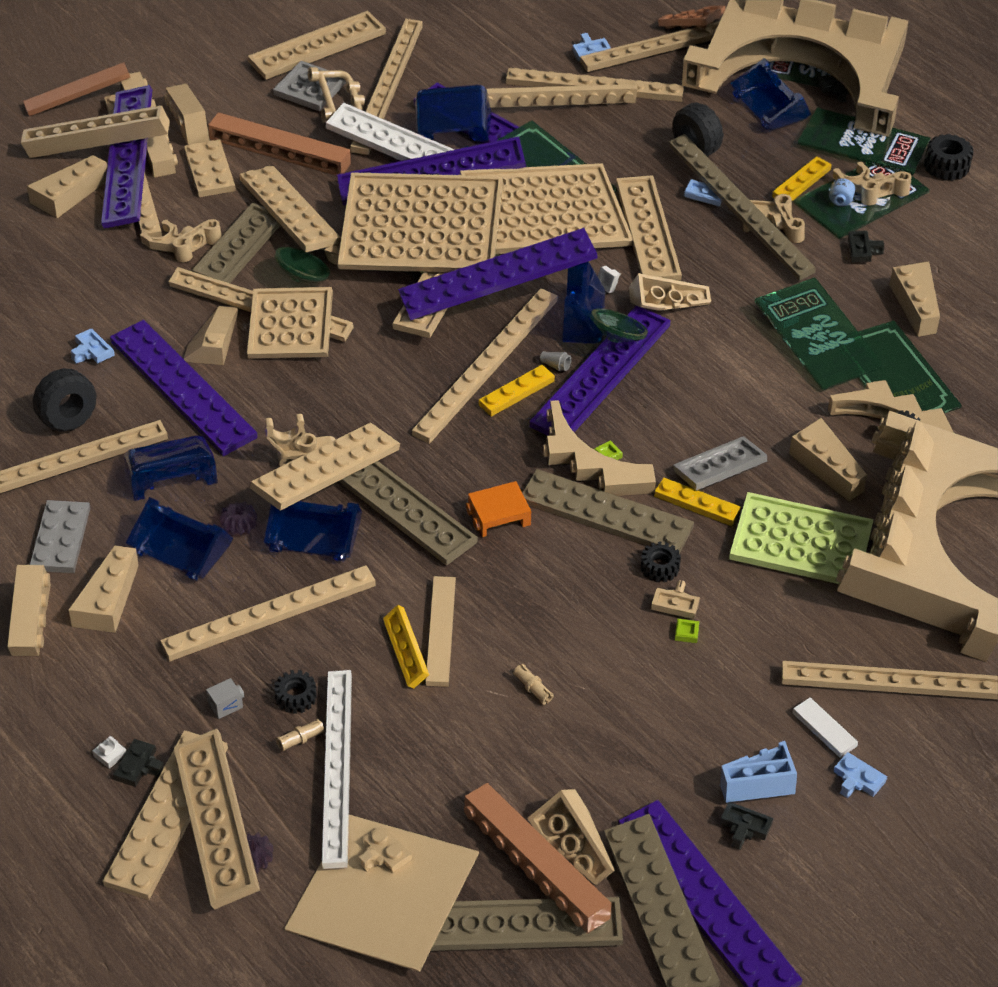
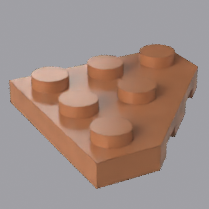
(691, 18)

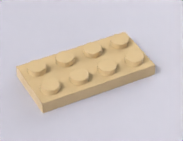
(209, 168)

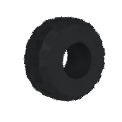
(700, 126)
(51, 392)

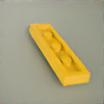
(803, 178)
(516, 390)
(697, 501)
(405, 646)

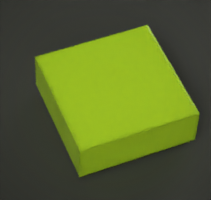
(610, 450)
(687, 630)

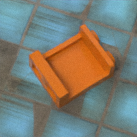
(498, 507)

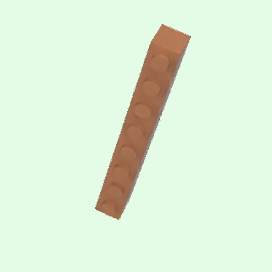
(279, 144)
(537, 858)

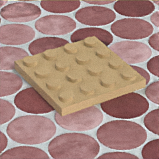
(290, 322)

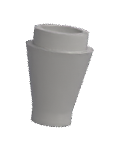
(557, 360)

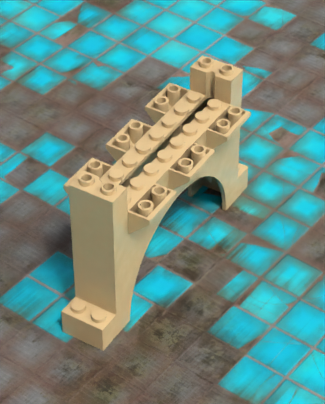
(854, 52)
(907, 562)

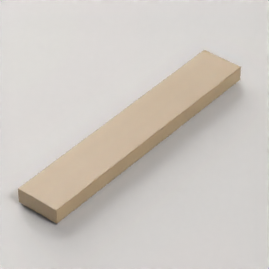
(441, 631)

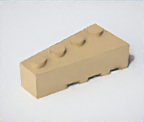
(187, 113)
(68, 186)
(917, 296)
(828, 459)
(106, 593)
(29, 610)

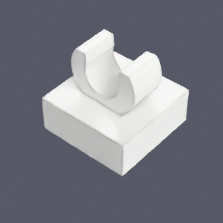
(608, 278)
(109, 752)

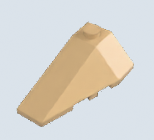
(665, 293)
(214, 337)
(571, 831)

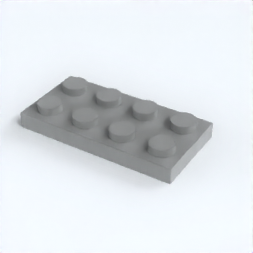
(720, 463)
(60, 535)

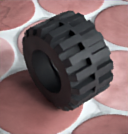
(948, 157)

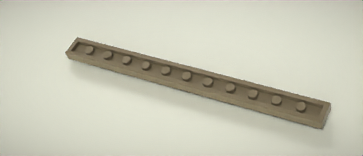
(742, 207)

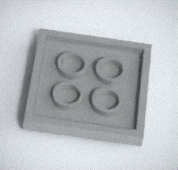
(298, 89)

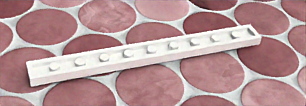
(337, 770)

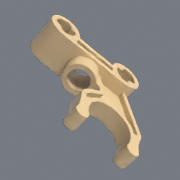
(877, 186)
(781, 216)
(185, 242)
(295, 442)

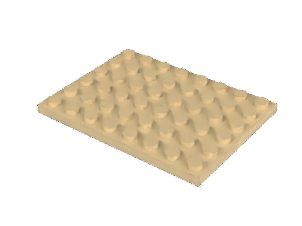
(556, 201)
(419, 221)

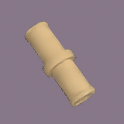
(533, 684)
(300, 735)

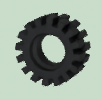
(659, 571)
(295, 702)

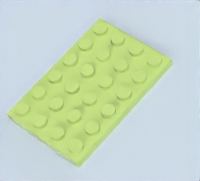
(797, 537)

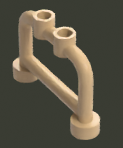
(352, 88)

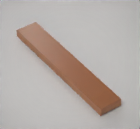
(76, 89)

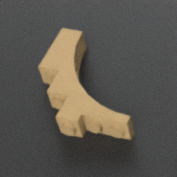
(879, 400)
(587, 464)

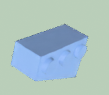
(759, 776)

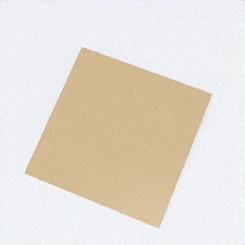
(384, 911)

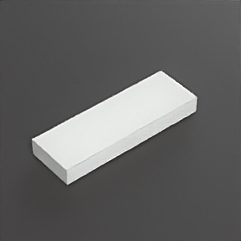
(825, 727)

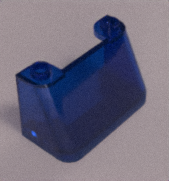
(769, 97)
(453, 110)
(586, 296)
(169, 461)
(314, 529)
(178, 540)

